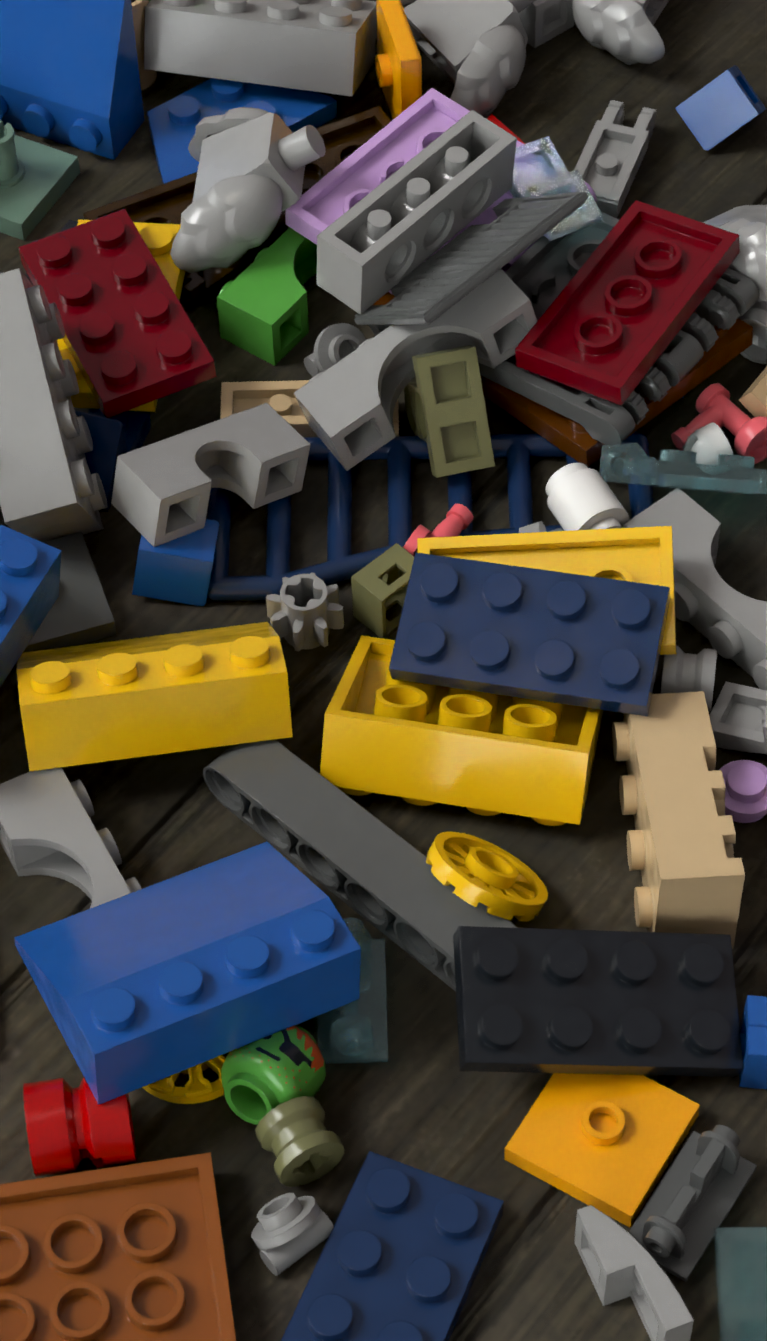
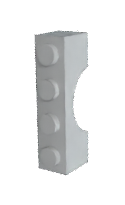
(356, 397)
(724, 616)
(51, 834)

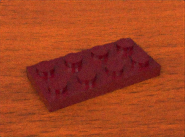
(627, 302)
(118, 313)

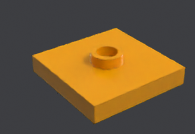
(397, 57)
(603, 1138)

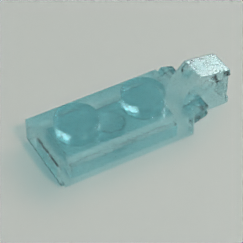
(679, 470)

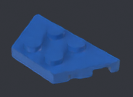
(175, 121)

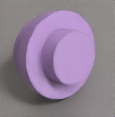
(745, 790)

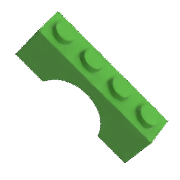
(266, 303)

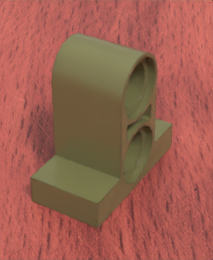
(450, 411)

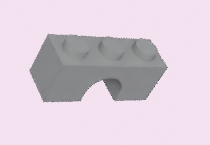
(169, 482)

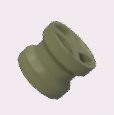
(299, 1141)

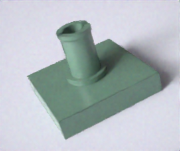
(30, 181)

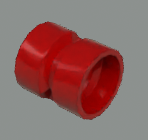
(70, 1125)

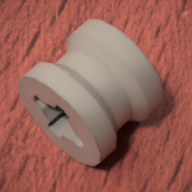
(690, 673)

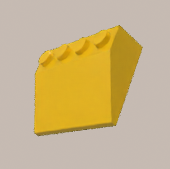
(153, 695)
(456, 744)

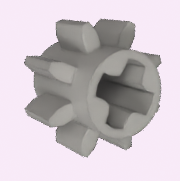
(305, 611)

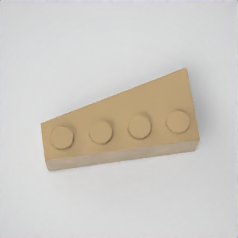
(679, 819)

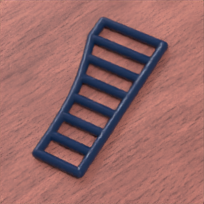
(398, 452)

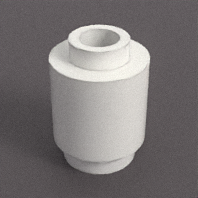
(583, 500)

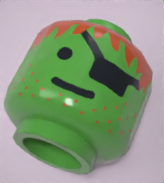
(272, 1072)

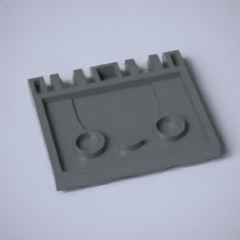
(543, 275)

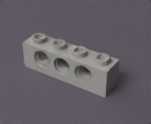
(415, 211)

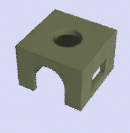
(375, 596)

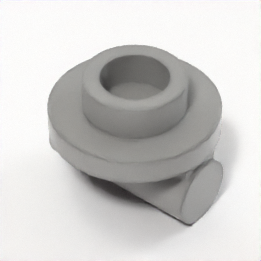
(332, 346)
(289, 1230)

